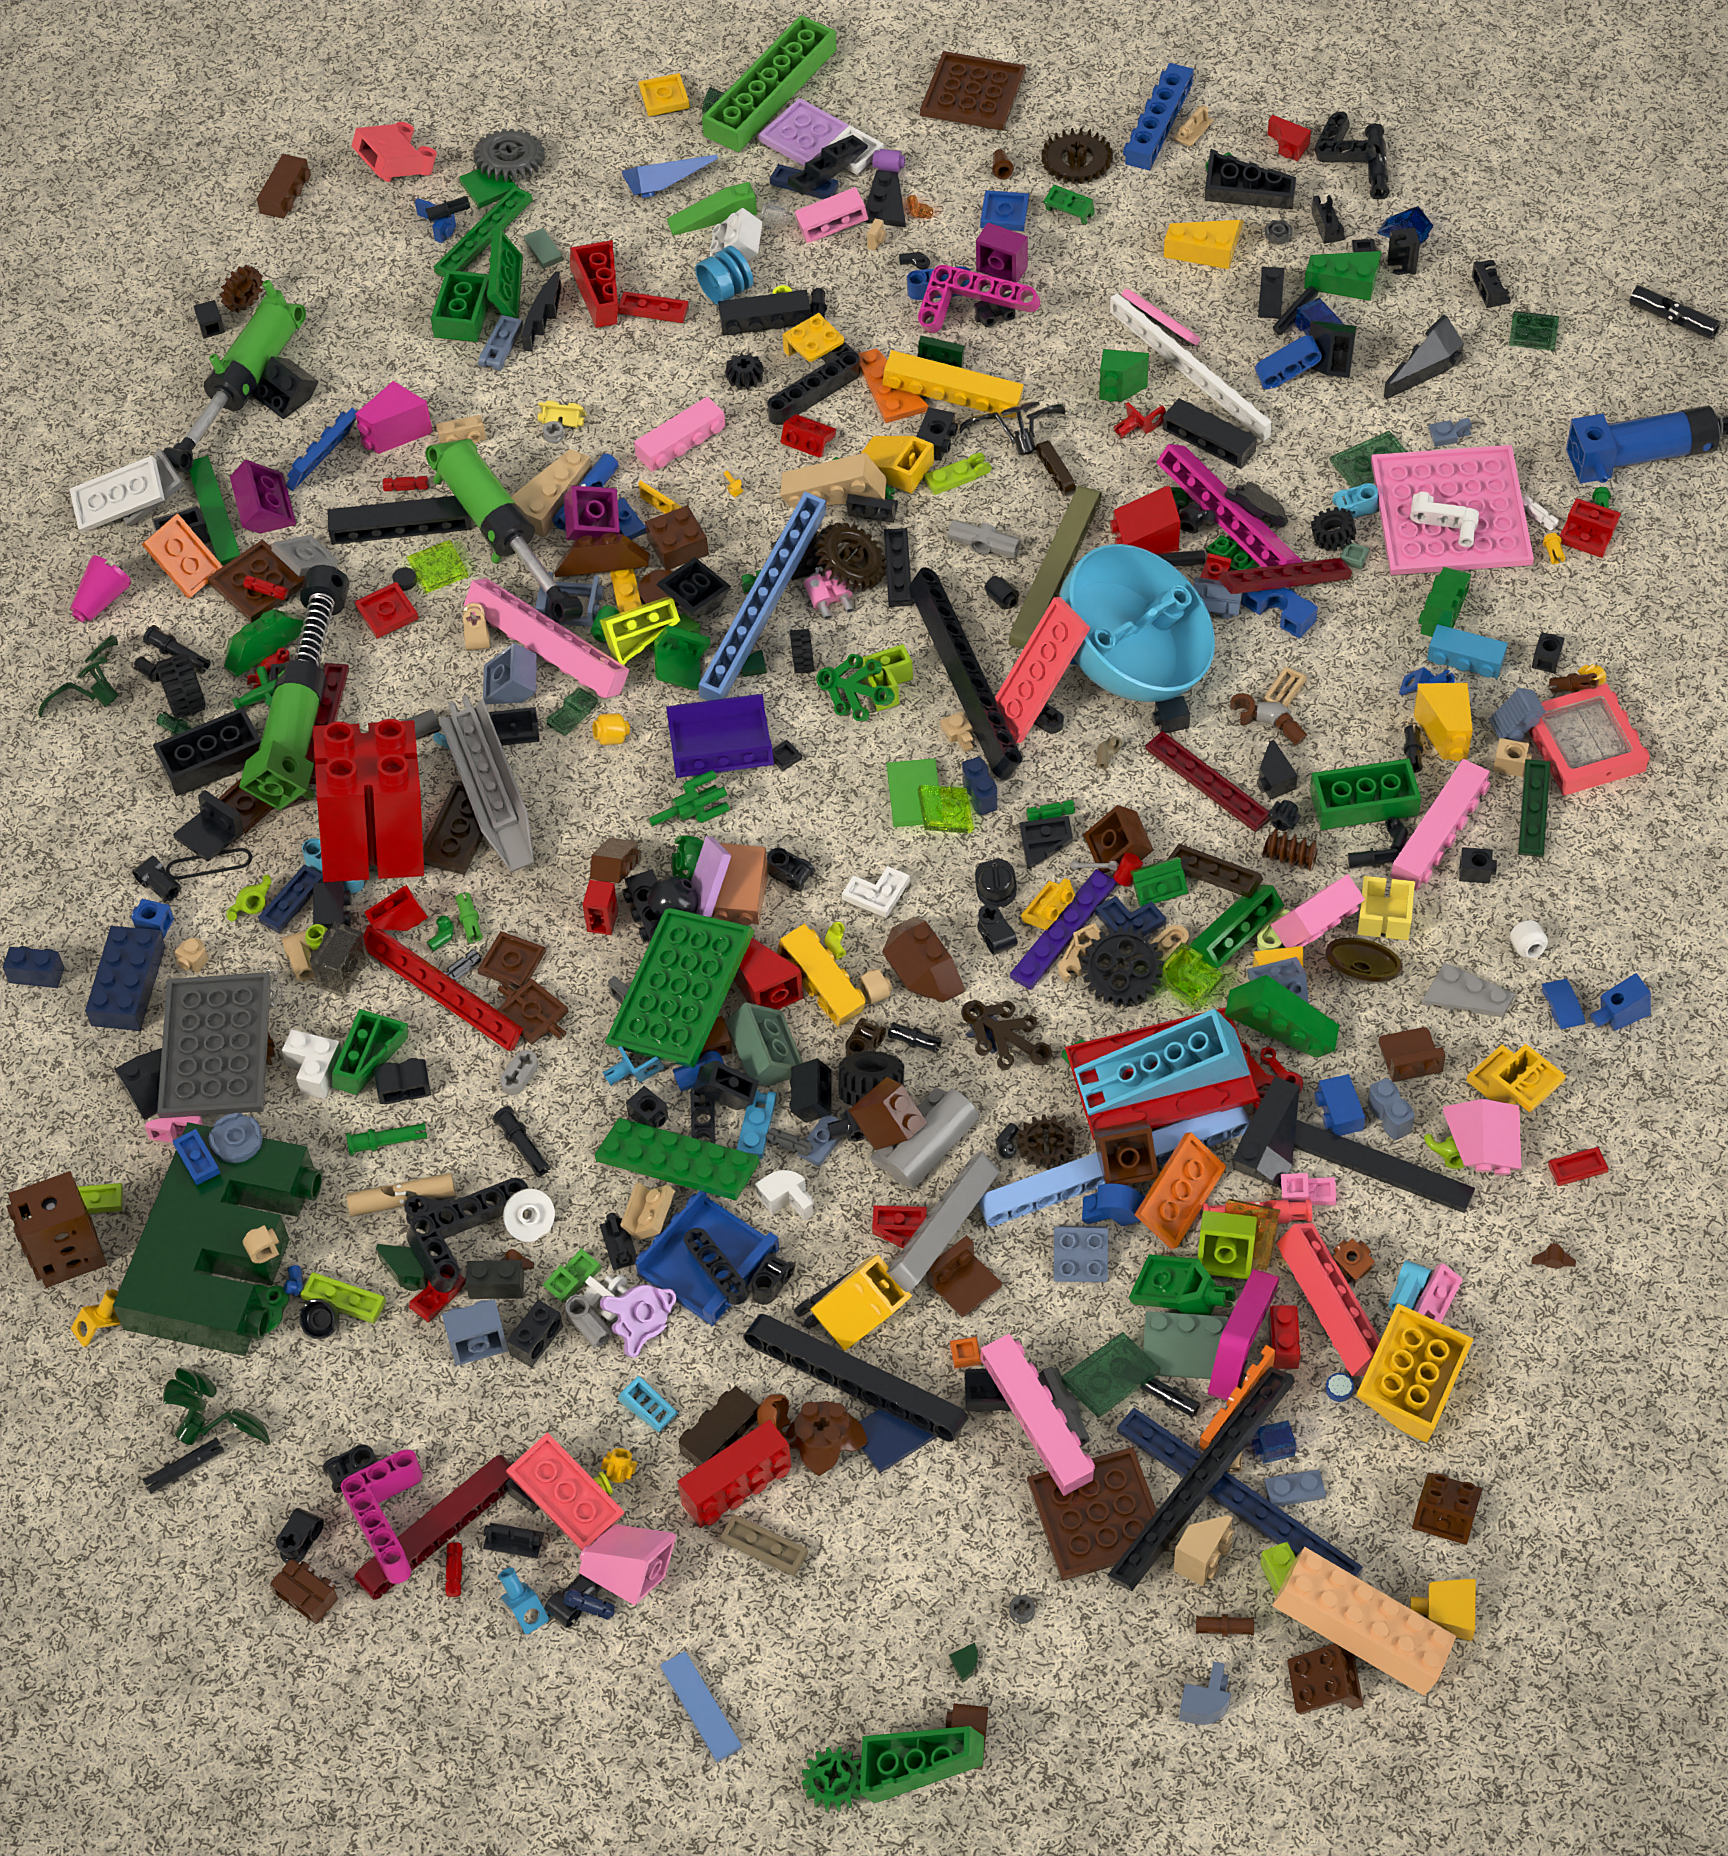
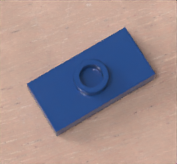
(629, 522)

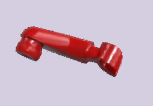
(280, 656)

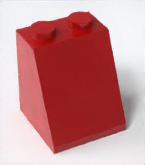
(1148, 522)
(768, 978)

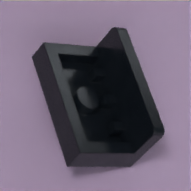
(872, 508)
(982, 1392)

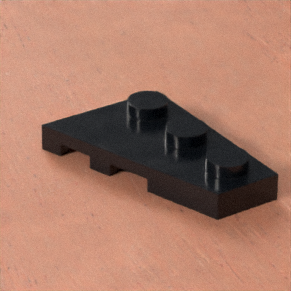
(885, 200)

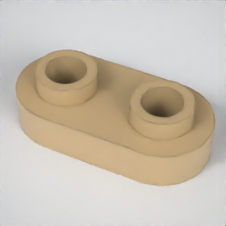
(1165, 941)

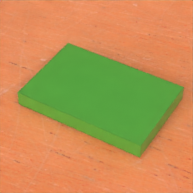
(903, 782)

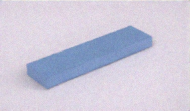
(701, 1706)

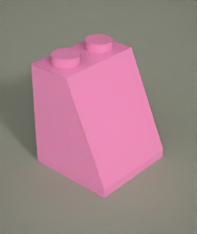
(1486, 1135)
(628, 1560)

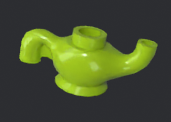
(250, 899)
(1447, 1150)

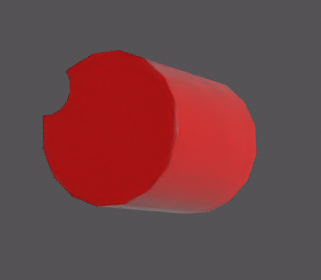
(1128, 863)

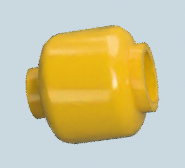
(610, 729)

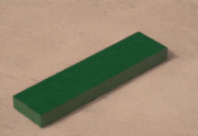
(1534, 808)

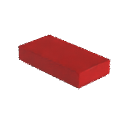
(1578, 1166)

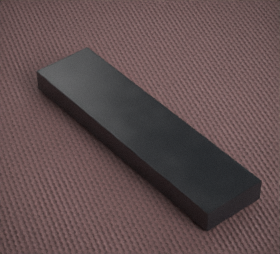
(897, 567)

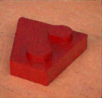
(897, 1223)

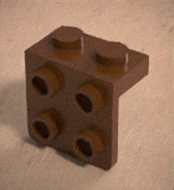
(1411, 1054)

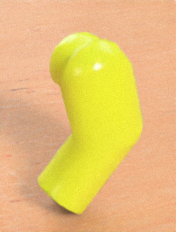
(833, 938)

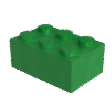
(461, 306)

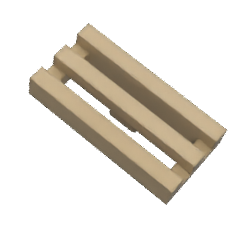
(1294, 674)

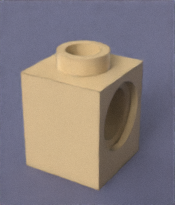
(1511, 757)

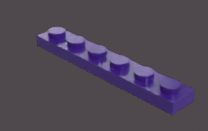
(1060, 933)

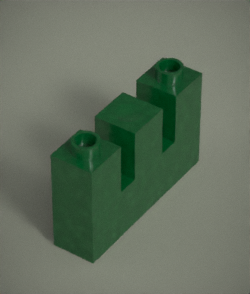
(202, 1233)

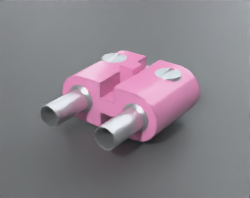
(825, 591)

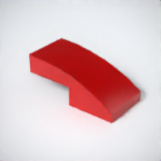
(431, 1302)

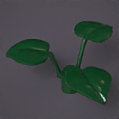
(102, 688)
(182, 1393)

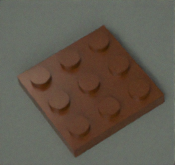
(261, 564)

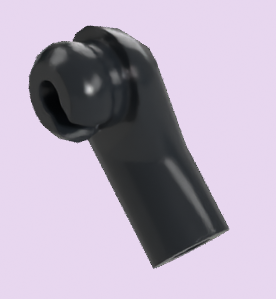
(915, 258)

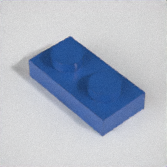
(196, 1157)

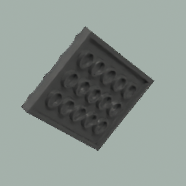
(214, 1045)

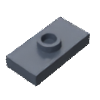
(821, 1142)

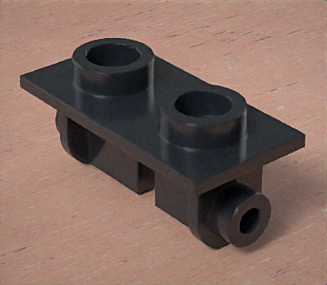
(618, 1242)
(512, 1540)

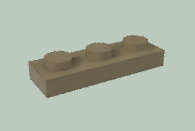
(764, 1545)

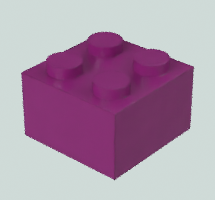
(1001, 253)
(590, 511)

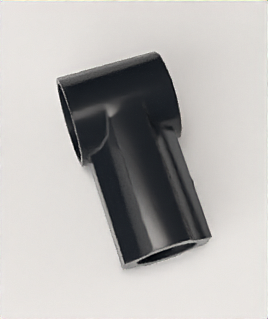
(155, 877)
(563, 1613)

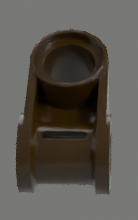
(864, 1037)

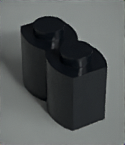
(402, 1081)

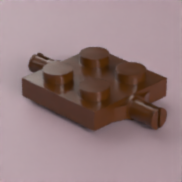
(533, 1010)

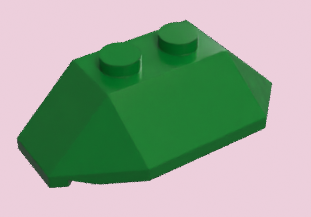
(261, 640)

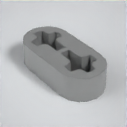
(515, 1070)

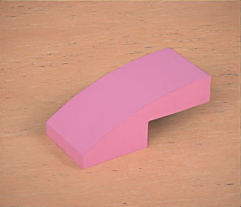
(167, 1128)
(1299, 1188)

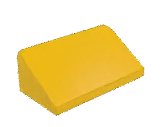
(656, 498)

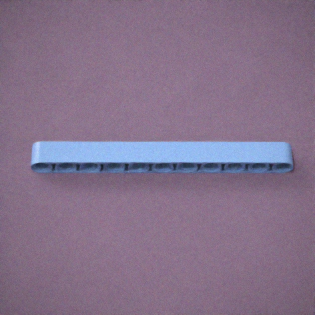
(1085, 1173)

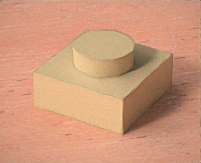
(876, 234)

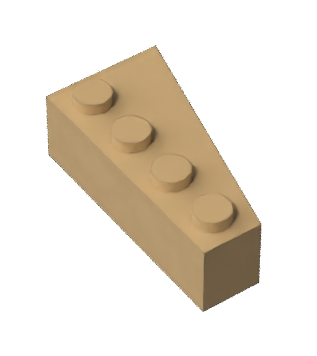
(835, 480)
(545, 492)

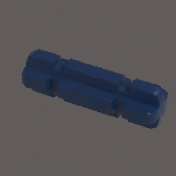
(589, 1604)

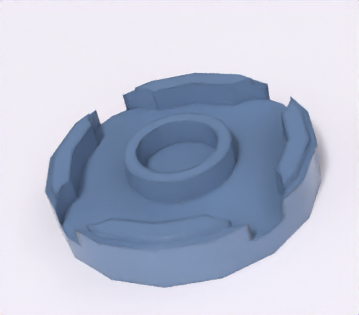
(235, 1138)

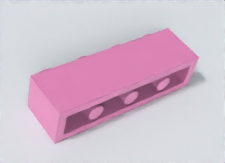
(679, 434)

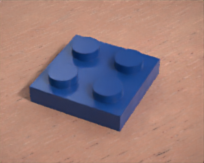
(1005, 209)

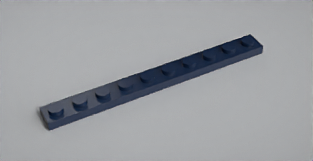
(1231, 1492)

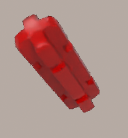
(405, 483)
(265, 587)
(453, 1569)

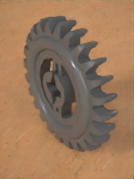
(487, 155)

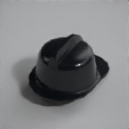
(996, 882)

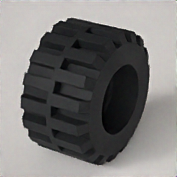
(181, 685)
(864, 1071)

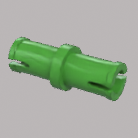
(468, 917)

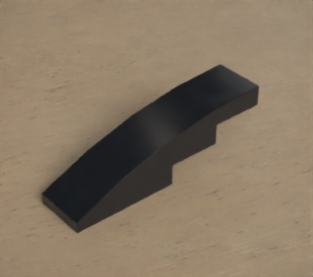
(831, 162)
(543, 308)

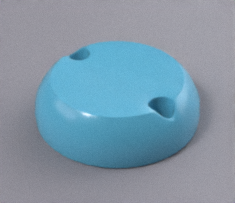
(1145, 623)

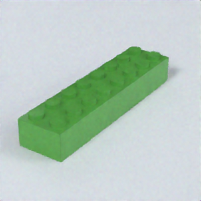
(769, 83)

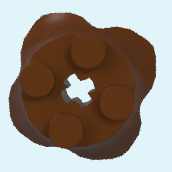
(822, 1448)

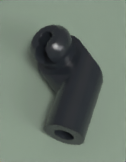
(1398, 832)
(1004, 1141)

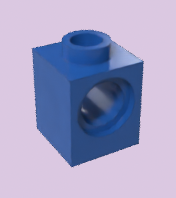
(152, 916)

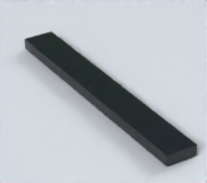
(1383, 1167)

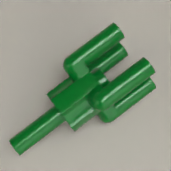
(693, 802)

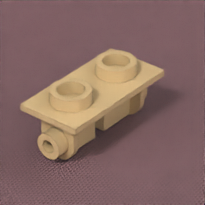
(1194, 126)

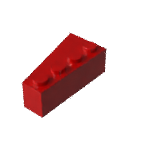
(596, 279)

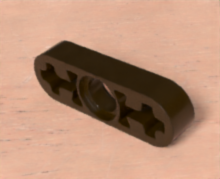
(1056, 467)

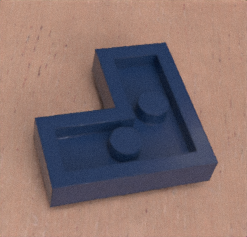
(1115, 914)

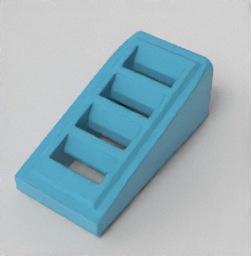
(626, 1399)

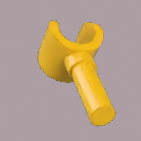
(734, 487)

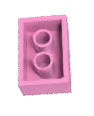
(1318, 913)

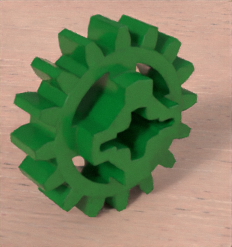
(822, 1775)

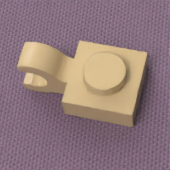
(958, 728)

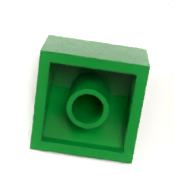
(1122, 374)

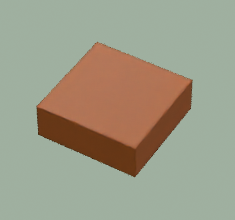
(965, 1352)

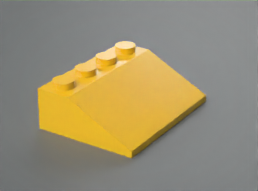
(1414, 1371)

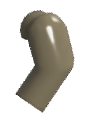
(1106, 750)

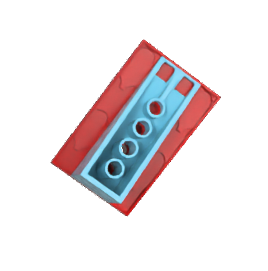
(1163, 1072)

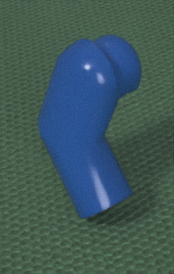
(295, 1283)

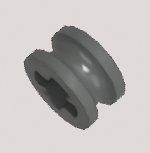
(1029, 1614)

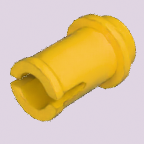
(1552, 543)

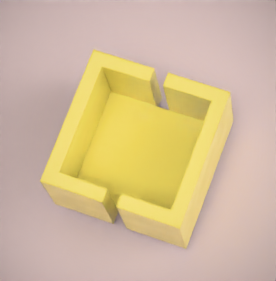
(1386, 914)

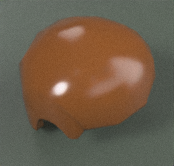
(776, 1409)

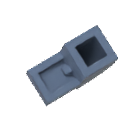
(1208, 1704)

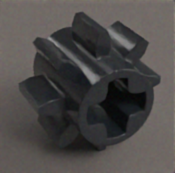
(1284, 815)

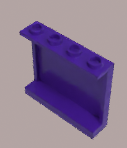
(719, 735)

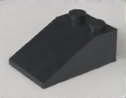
(695, 587)

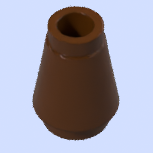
(1002, 166)

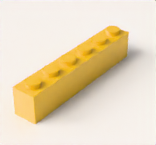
(951, 384)

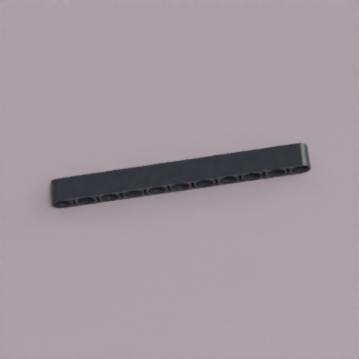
(965, 673)

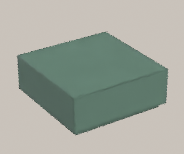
(1354, 555)

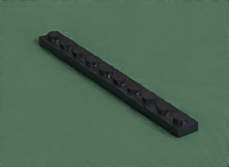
(1201, 1479)

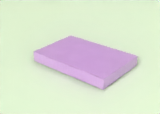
(709, 875)

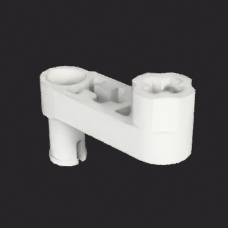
(1427, 512)

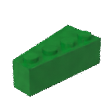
(1282, 1016)

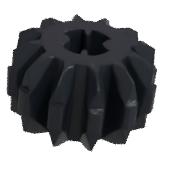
(744, 371)

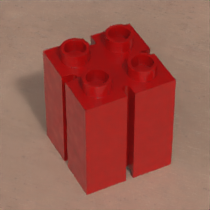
(368, 800)

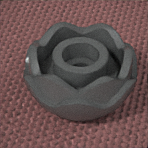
(1278, 231)

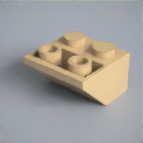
(1202, 1547)

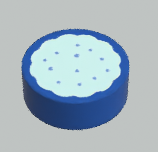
(1339, 1387)

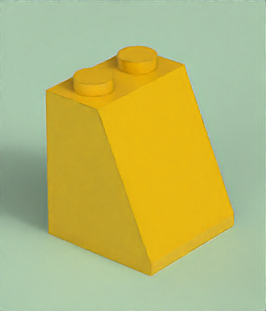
(1445, 717)

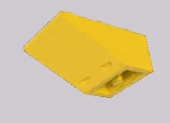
(901, 459)
(860, 1302)

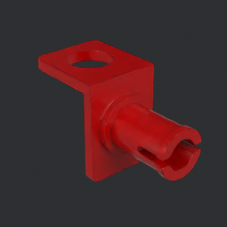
(1135, 420)

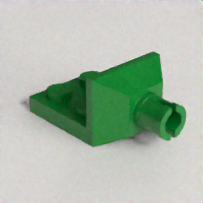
(1179, 1285)

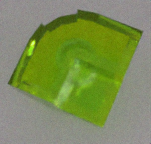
(1189, 977)

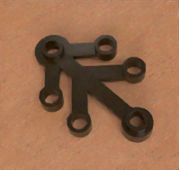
(1003, 1031)

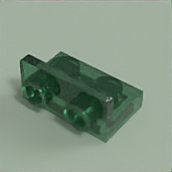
(1534, 330)

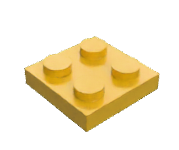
(663, 94)

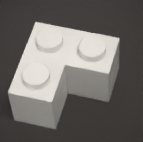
(314, 1058)

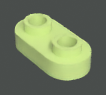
(1268, 934)

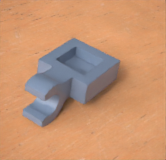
(1447, 433)

